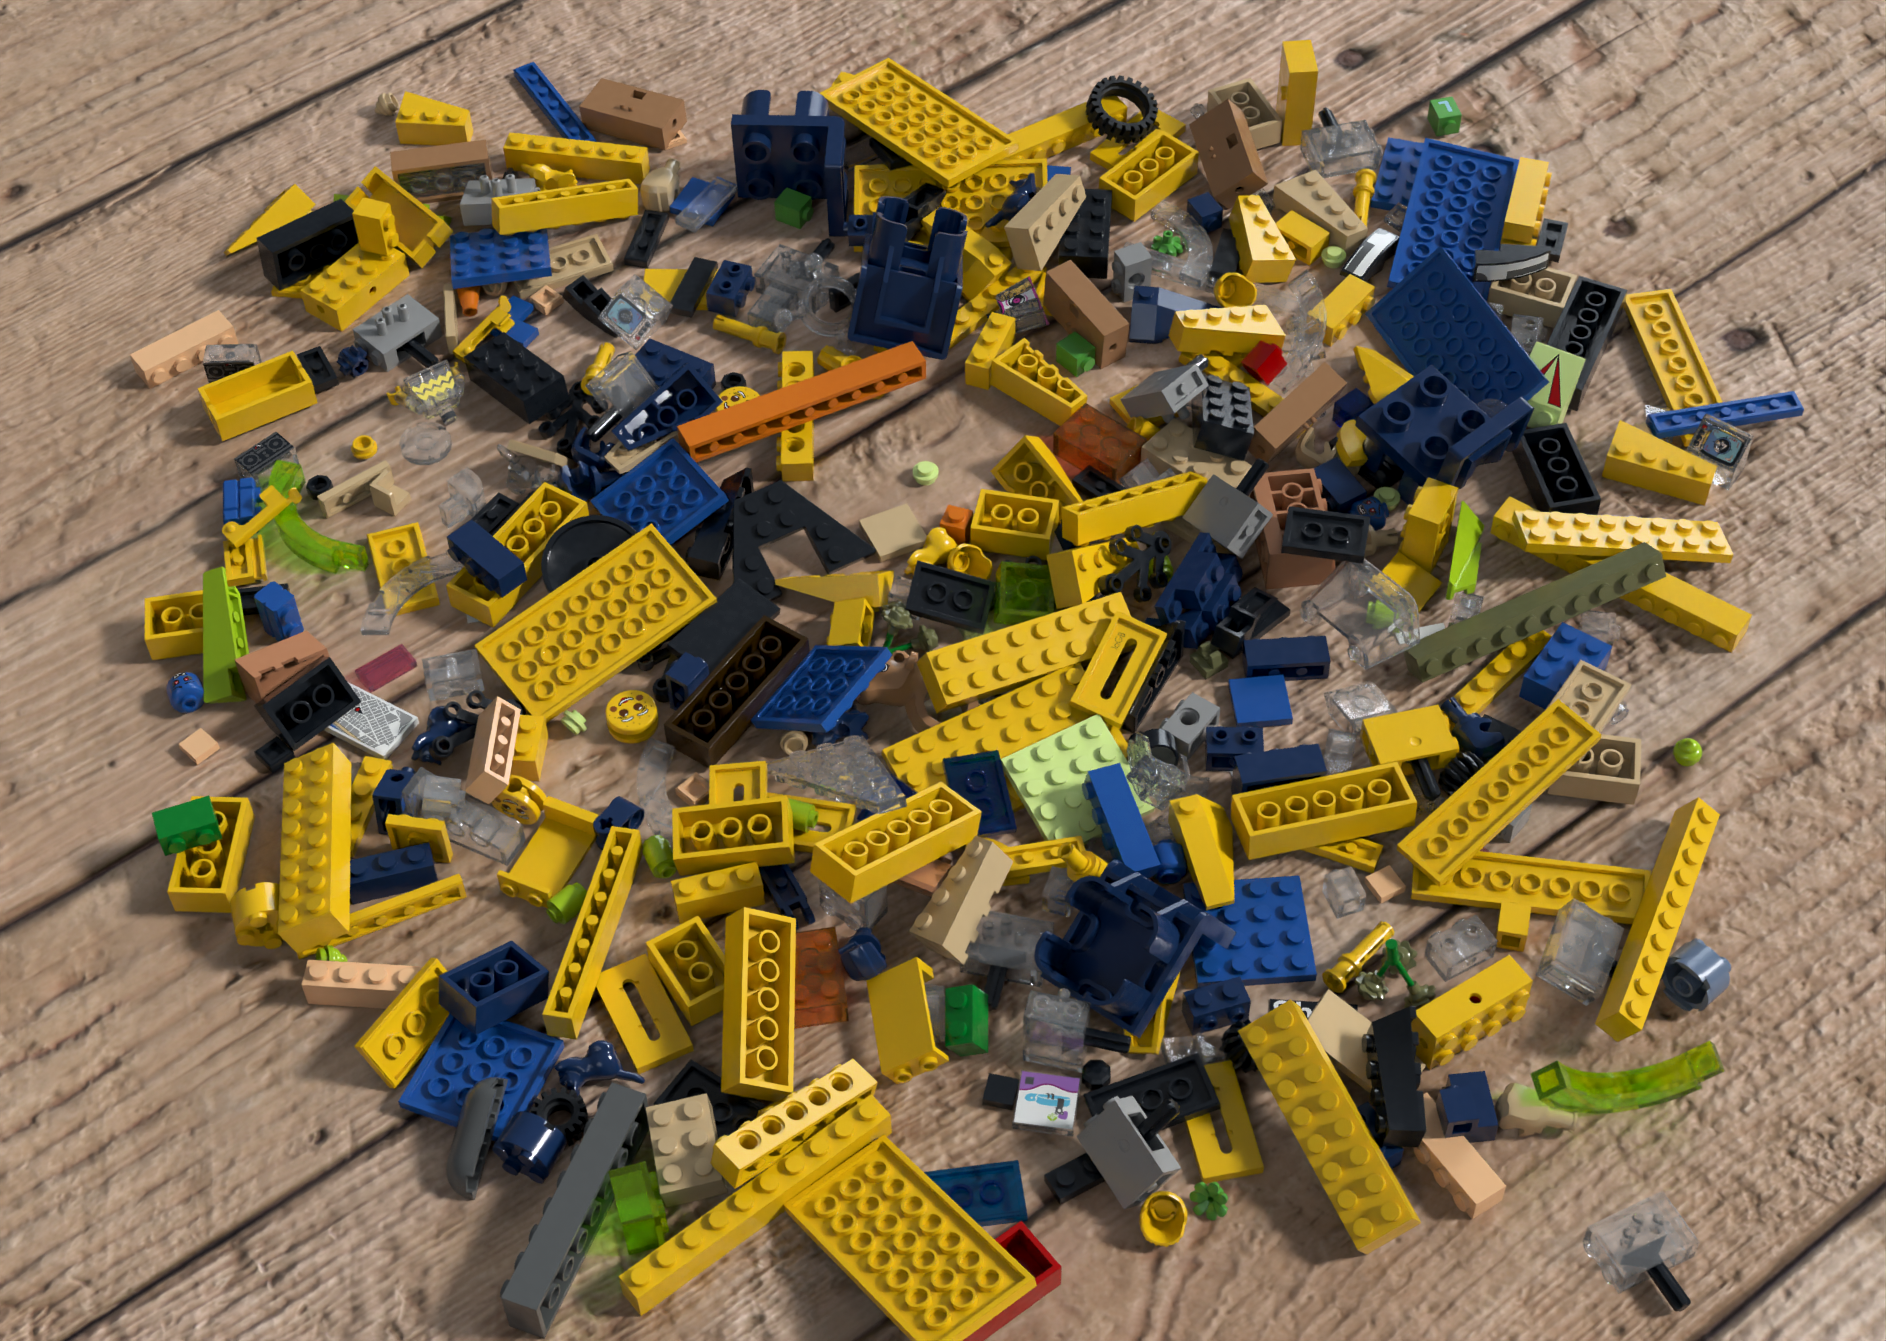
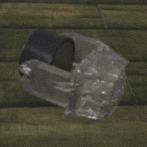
(1156, 767)

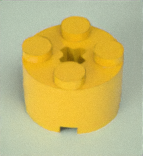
(256, 915)

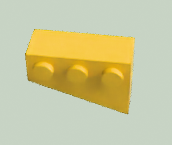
(432, 122)

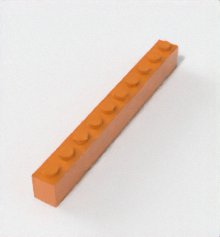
(802, 402)

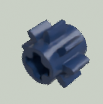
(353, 361)

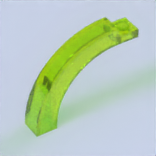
(300, 538)
(1626, 1090)

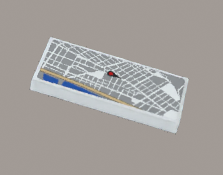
(374, 725)

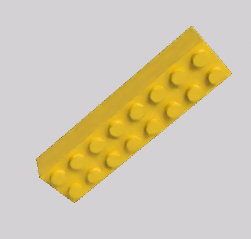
(1018, 653)
(315, 849)
(1329, 1127)

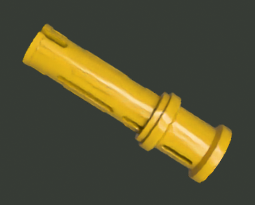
(1363, 192)
(759, 336)
(601, 360)
(1351, 963)

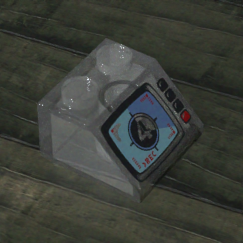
(635, 312)
(1722, 446)

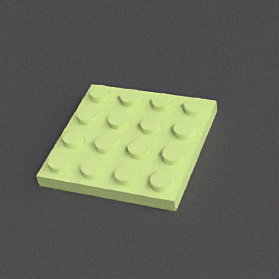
(1052, 773)

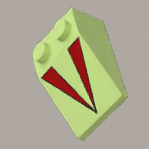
(1562, 372)

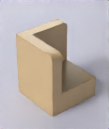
(387, 495)

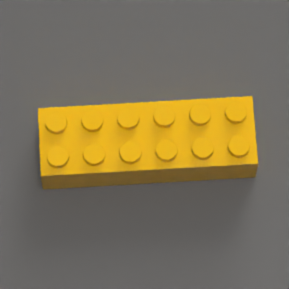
(526, 538)
(1323, 810)
(895, 842)
(758, 1005)

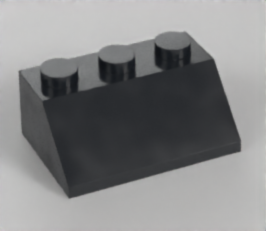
(308, 703)

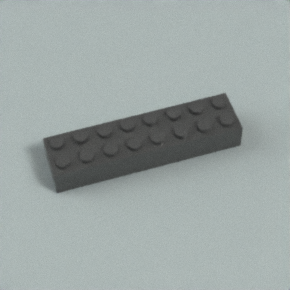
(574, 1212)

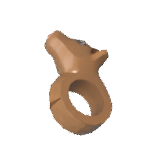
(901, 686)

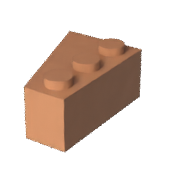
(277, 663)

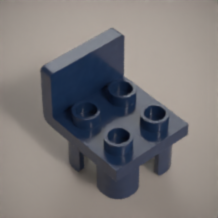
(792, 153)
(909, 287)
(1437, 432)
(1124, 944)

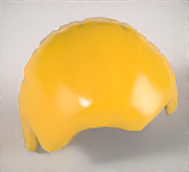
(1234, 290)
(969, 560)
(1163, 1218)

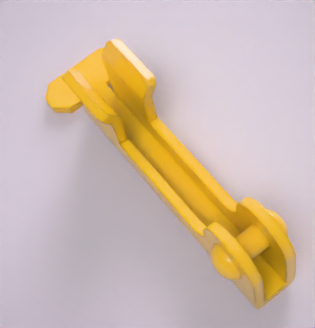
(496, 319)
(275, 503)

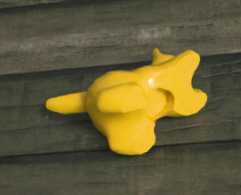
(548, 178)
(935, 550)

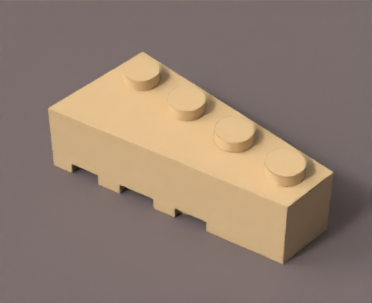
(1319, 203)
(1043, 221)
(962, 900)

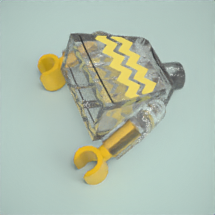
(432, 392)

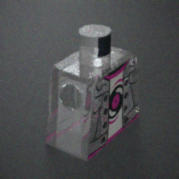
(1023, 304)

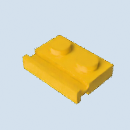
(246, 562)

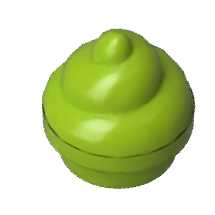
(1687, 752)
(330, 953)

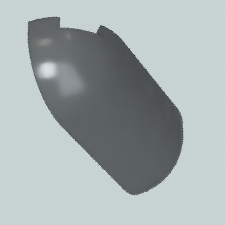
(474, 1135)

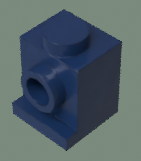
(857, 228)

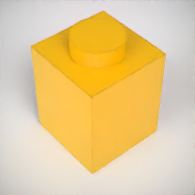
(1512, 926)

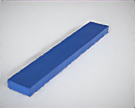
(551, 103)
(1733, 412)

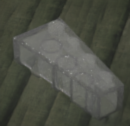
(475, 826)

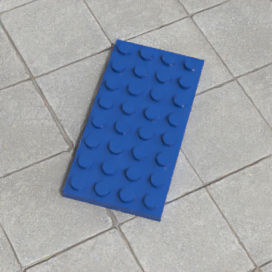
(1457, 204)
(1446, 323)

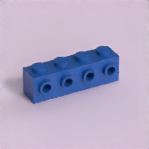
(1120, 819)

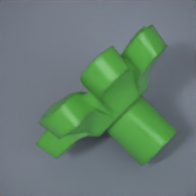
(1167, 244)
(1210, 1200)

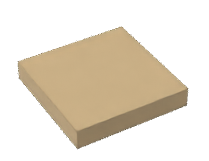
(540, 454)
(893, 532)

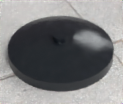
(579, 546)

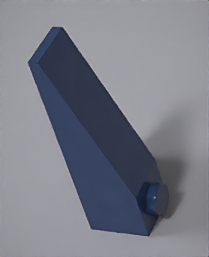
(1154, 312)
(675, 402)

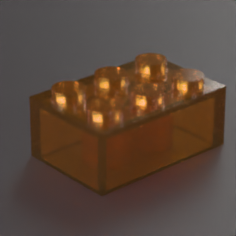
(1098, 441)
(818, 979)

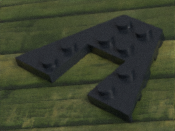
(776, 514)

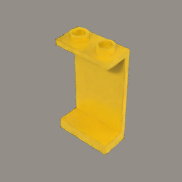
(551, 854)
(904, 1021)

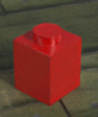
(1264, 362)

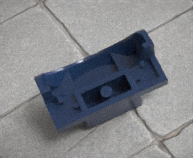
(1205, 585)

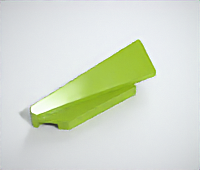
(1465, 553)
(222, 639)

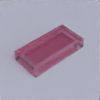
(386, 668)

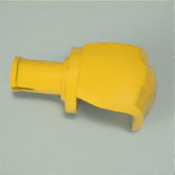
(1080, 863)

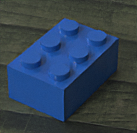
(1559, 660)

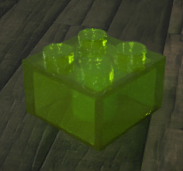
(1022, 592)
(639, 1207)

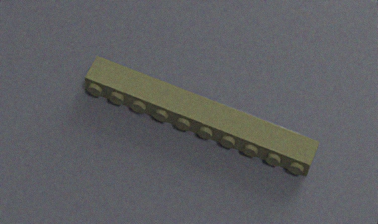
(1534, 611)

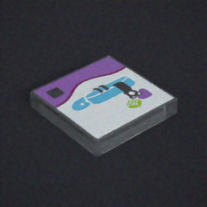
(1046, 1103)

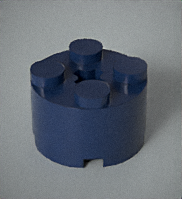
(529, 1146)

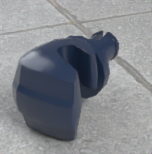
(582, 452)
(585, 480)
(1470, 731)
(862, 956)

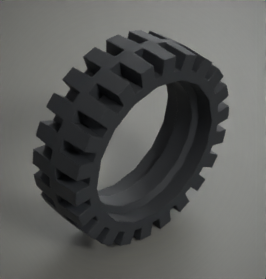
(1111, 126)

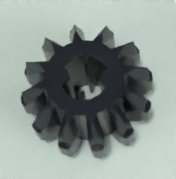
(1459, 771)
(1236, 1048)

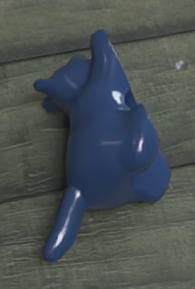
(1023, 192)
(847, 725)
(437, 726)
(598, 1064)

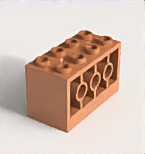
(1276, 493)

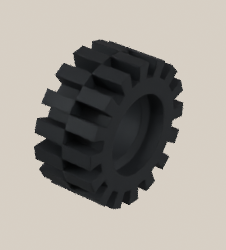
(563, 1101)

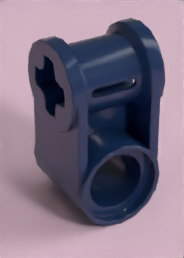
(618, 814)

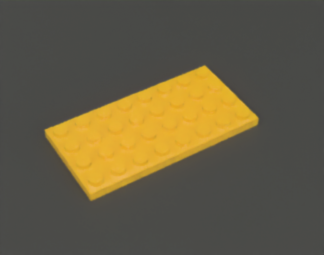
(919, 122)
(976, 196)
(595, 624)
(1001, 725)
(909, 1245)

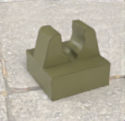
(1208, 660)

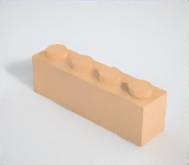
(182, 349)
(493, 750)
(355, 983)
(1458, 1166)

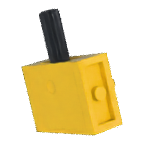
(1415, 740)

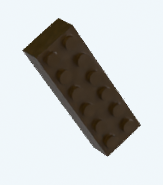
(735, 691)

